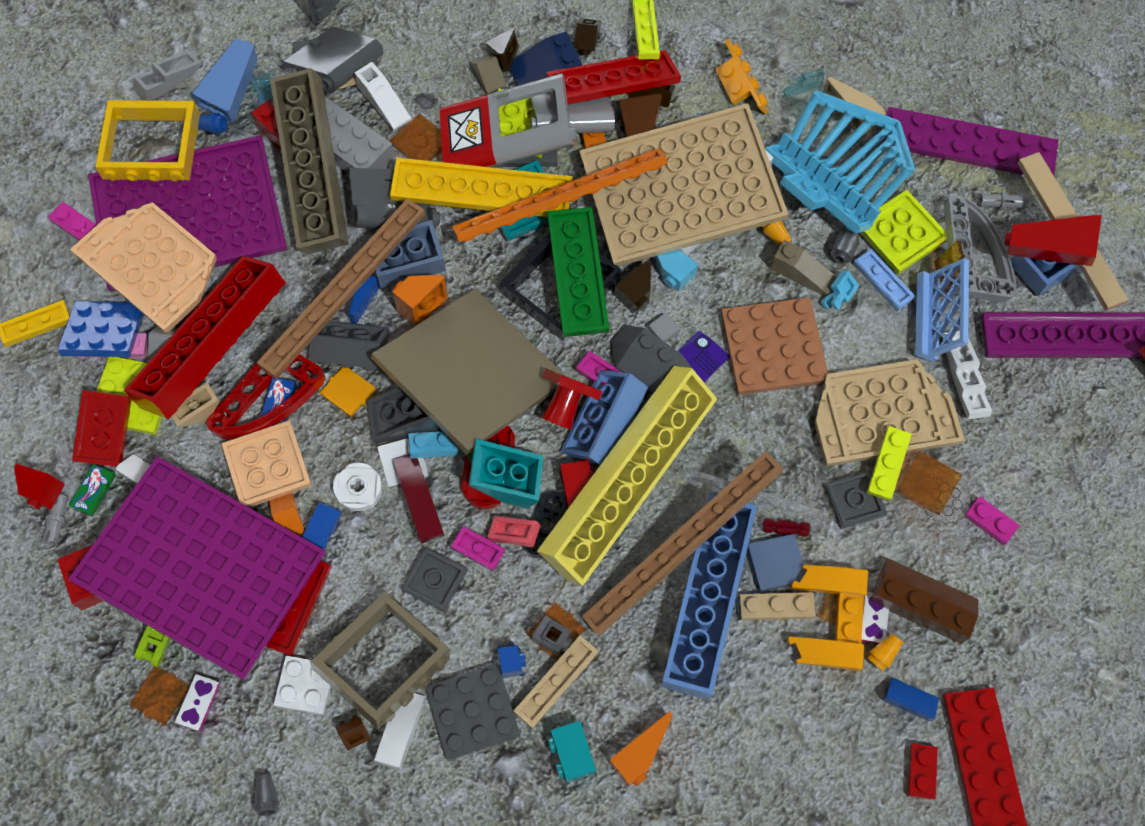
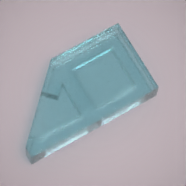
(805, 83)

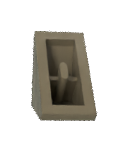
(488, 73)

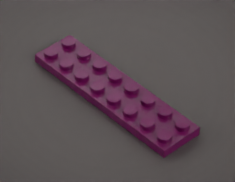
(971, 141)
(1063, 335)

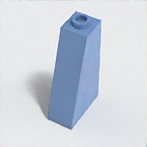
(227, 81)

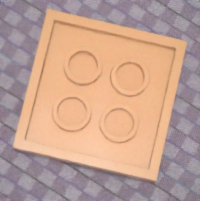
(266, 464)

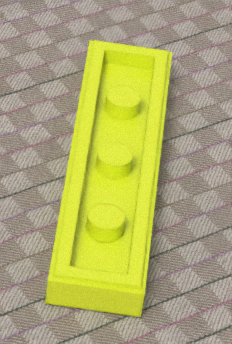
(645, 29)

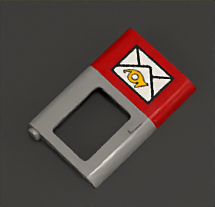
(473, 127)

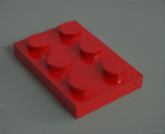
(101, 428)

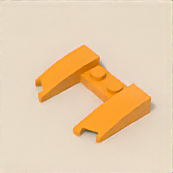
(850, 588)

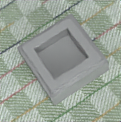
(664, 328)

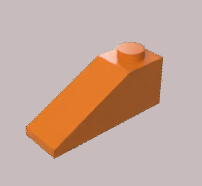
(636, 758)

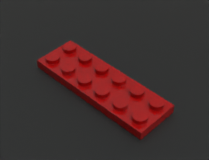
(617, 77)
(984, 758)

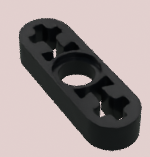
(547, 506)

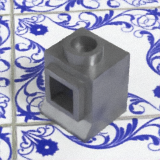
(542, 630)

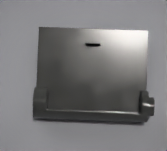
(336, 56)
(372, 200)

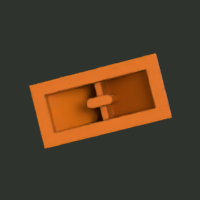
(286, 513)

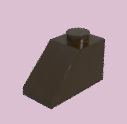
(587, 35)
(635, 288)

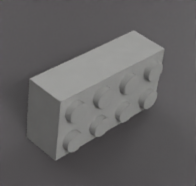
(356, 143)

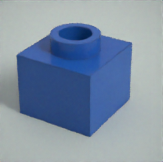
(511, 661)

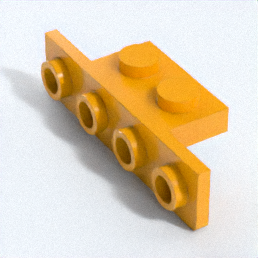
(737, 79)

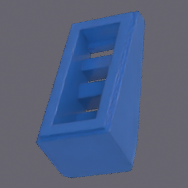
(362, 298)

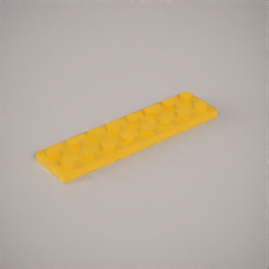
(468, 185)

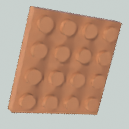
(774, 346)

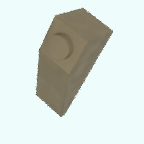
(803, 269)

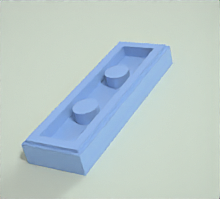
(884, 280)

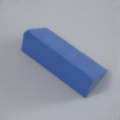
(911, 699)

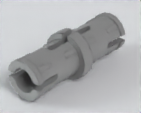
(1017, 201)
(54, 521)

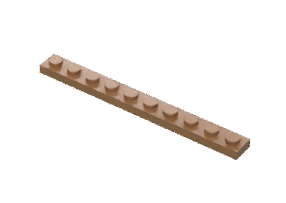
(340, 289)
(682, 543)

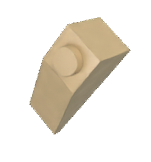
(842, 91)

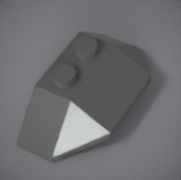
(645, 356)

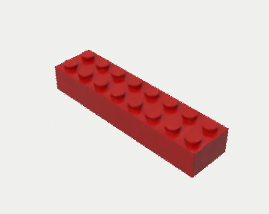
(205, 337)

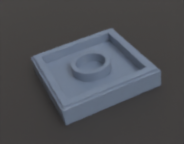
(776, 562)

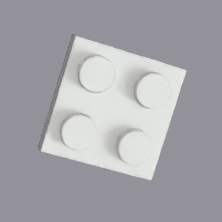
(302, 687)

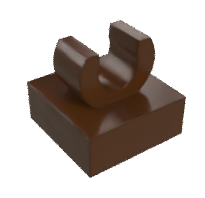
(353, 733)

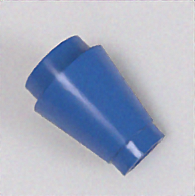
(213, 123)

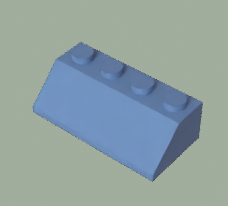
(604, 420)

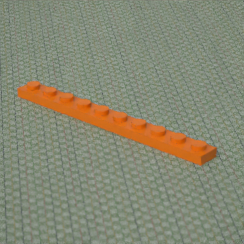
(564, 193)

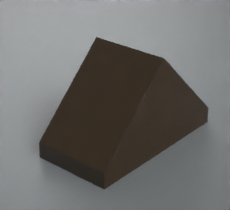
(504, 48)

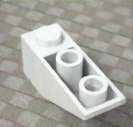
(381, 96)

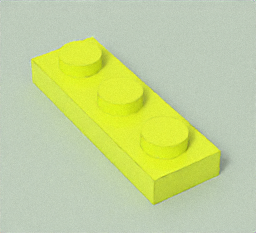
(889, 463)

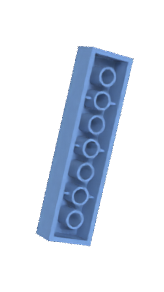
(708, 607)

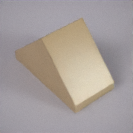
(196, 407)

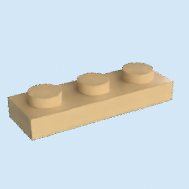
(777, 606)

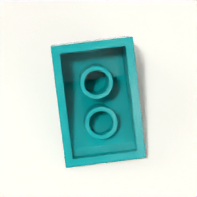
(506, 473)

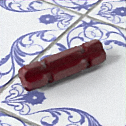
(786, 527)

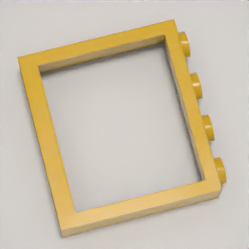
(148, 111)

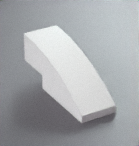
(399, 734)

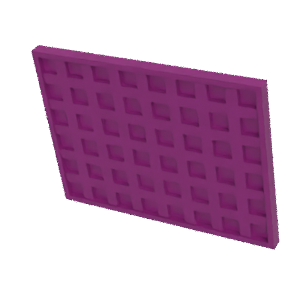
(198, 567)

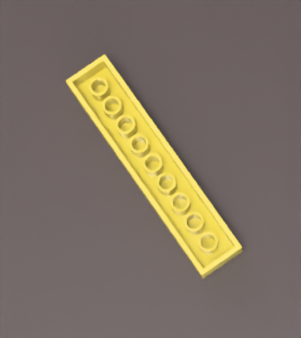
(627, 475)

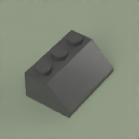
(348, 344)

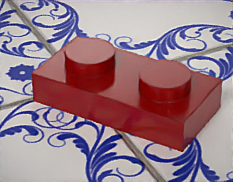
(922, 771)

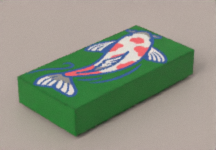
(92, 490)

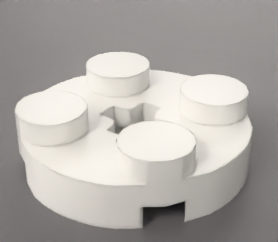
(349, 477)

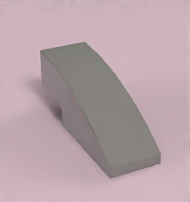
(165, 75)

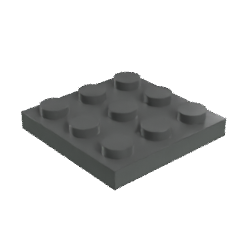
(473, 712)

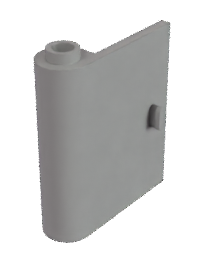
(585, 116)

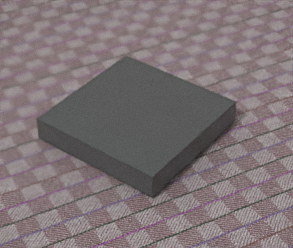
(852, 502)
(434, 580)

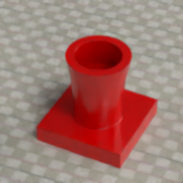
(566, 398)

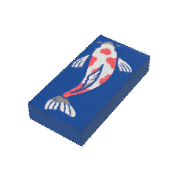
(278, 393)

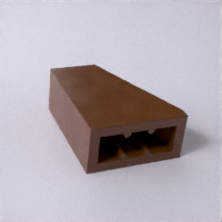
(639, 114)

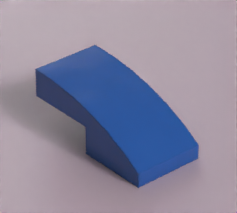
(322, 525)

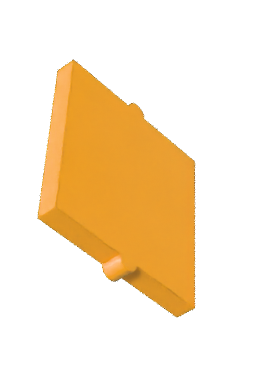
(347, 391)

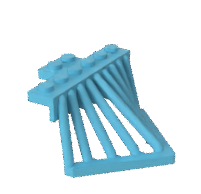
(819, 186)

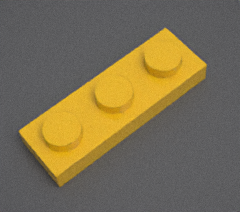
(34, 323)

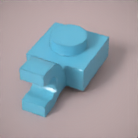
(843, 288)

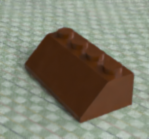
(926, 601)

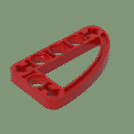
(231, 432)

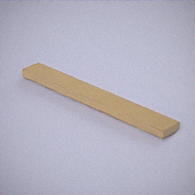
(1058, 207)

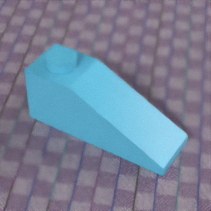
(675, 268)

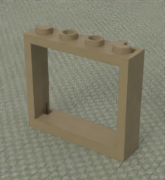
(353, 633)

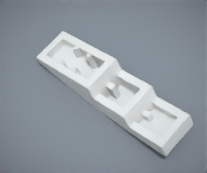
(968, 380)

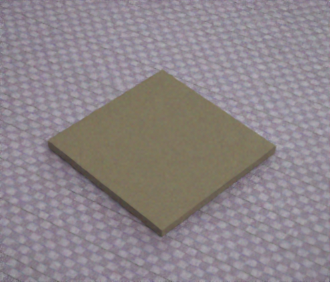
(468, 370)

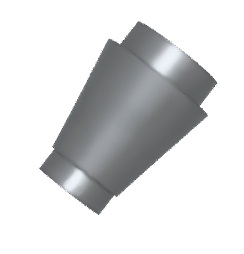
(266, 798)

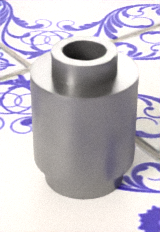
(845, 247)

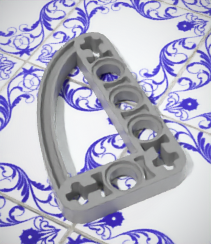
(966, 210)

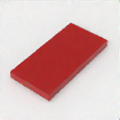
(293, 626)

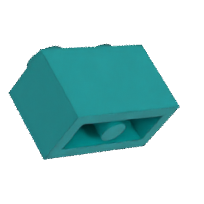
(572, 751)

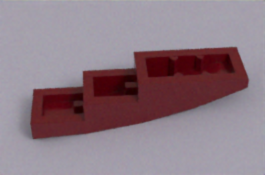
(418, 498)

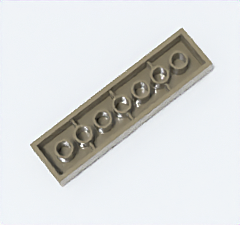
(309, 161)

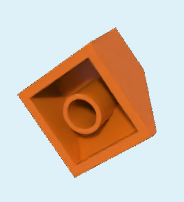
(419, 297)

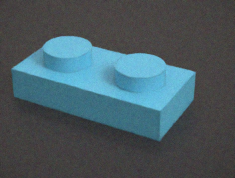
(431, 445)

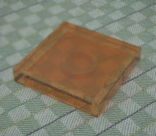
(418, 140)
(929, 483)

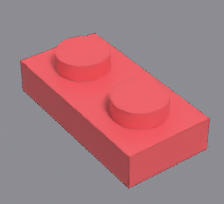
(514, 531)

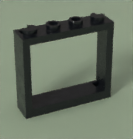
(528, 265)

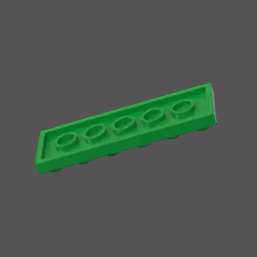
(578, 272)

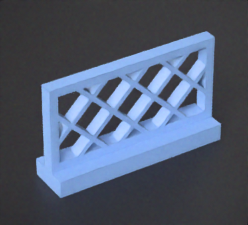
(929, 311)

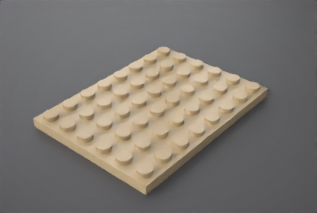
(708, 190)

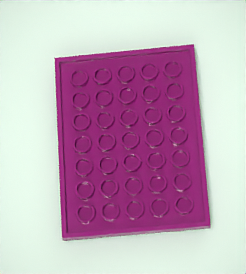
(223, 205)

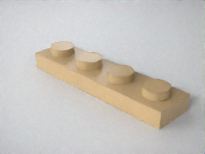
(556, 682)

